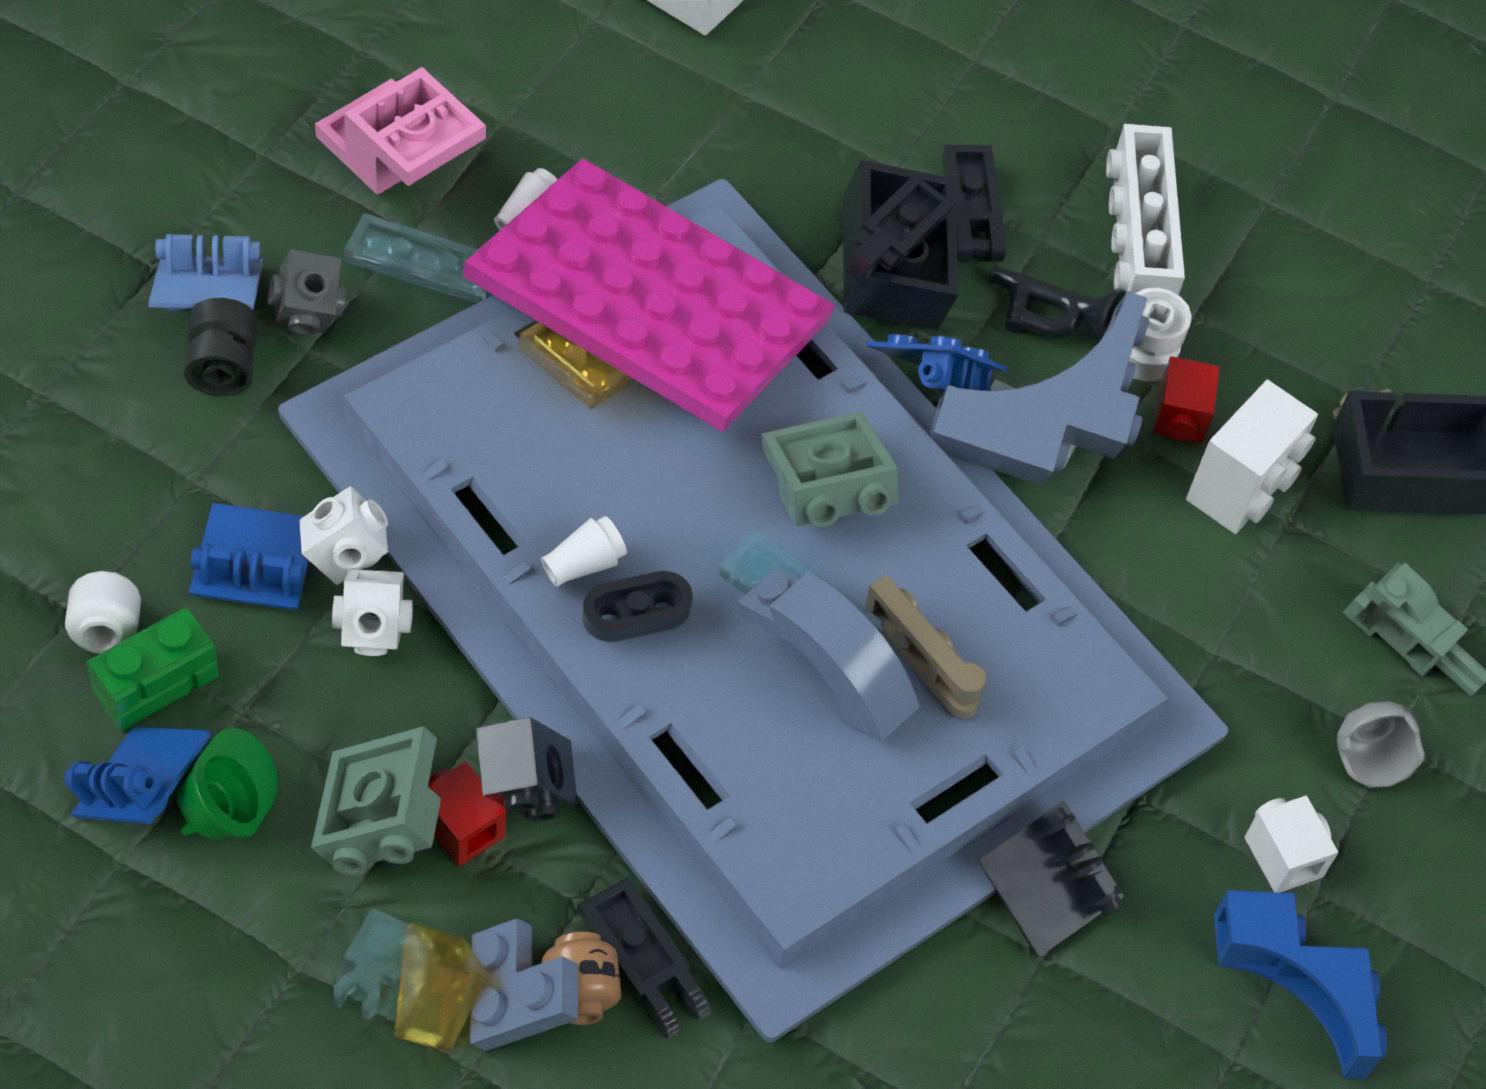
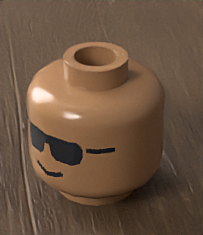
(597, 973)

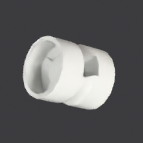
(1165, 333)

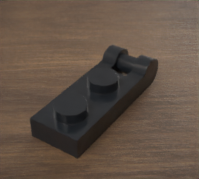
(976, 201)

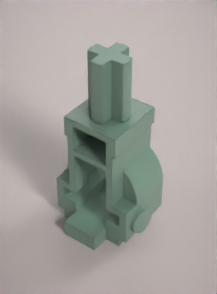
(1416, 626)

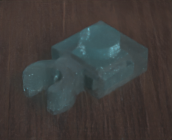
(376, 958)

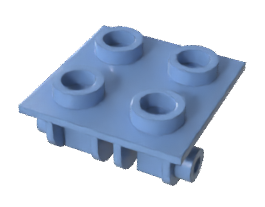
(188, 279)

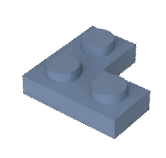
(516, 996)

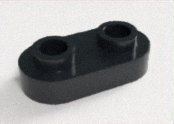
(634, 604)

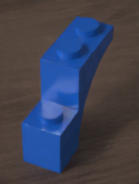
(1336, 983)

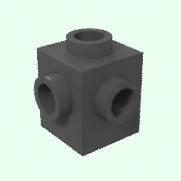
(307, 292)

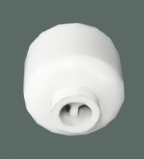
(102, 611)

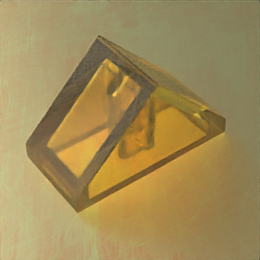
(436, 987)

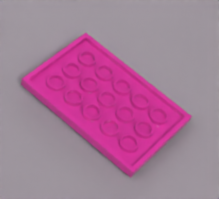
(650, 293)

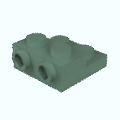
(831, 469)
(378, 802)

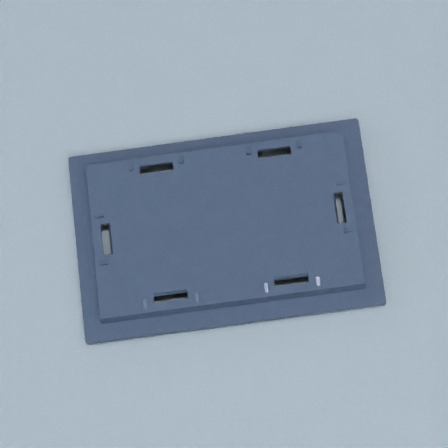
(817, 848)

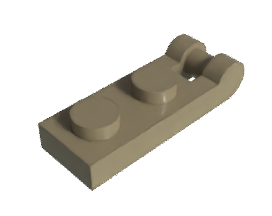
(926, 649)

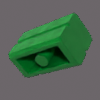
(153, 668)

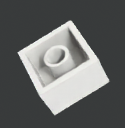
(1253, 457)

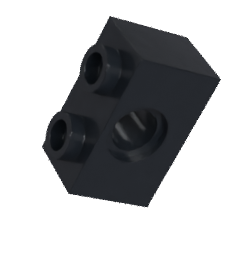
(527, 768)

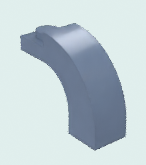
(841, 644)

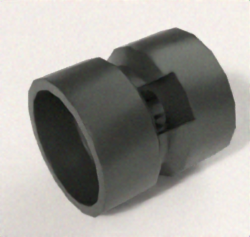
(221, 347)

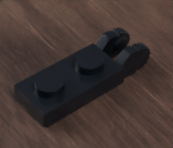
(645, 954)

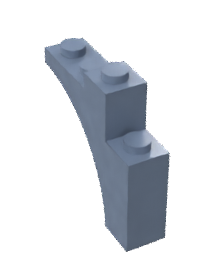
(1032, 426)

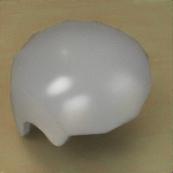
(1380, 744)

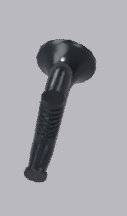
(1094, 311)

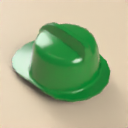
(228, 787)

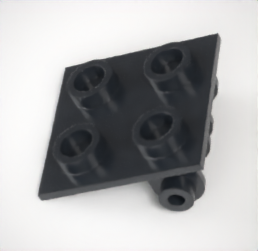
(1051, 879)

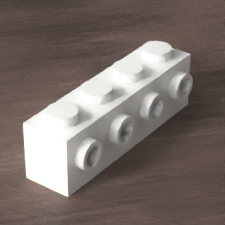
(1145, 210)

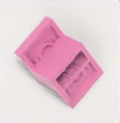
(400, 131)

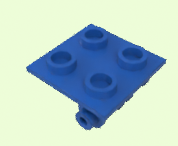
(943, 361)
(250, 558)
(137, 776)

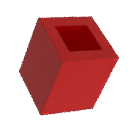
(1186, 400)
(465, 818)

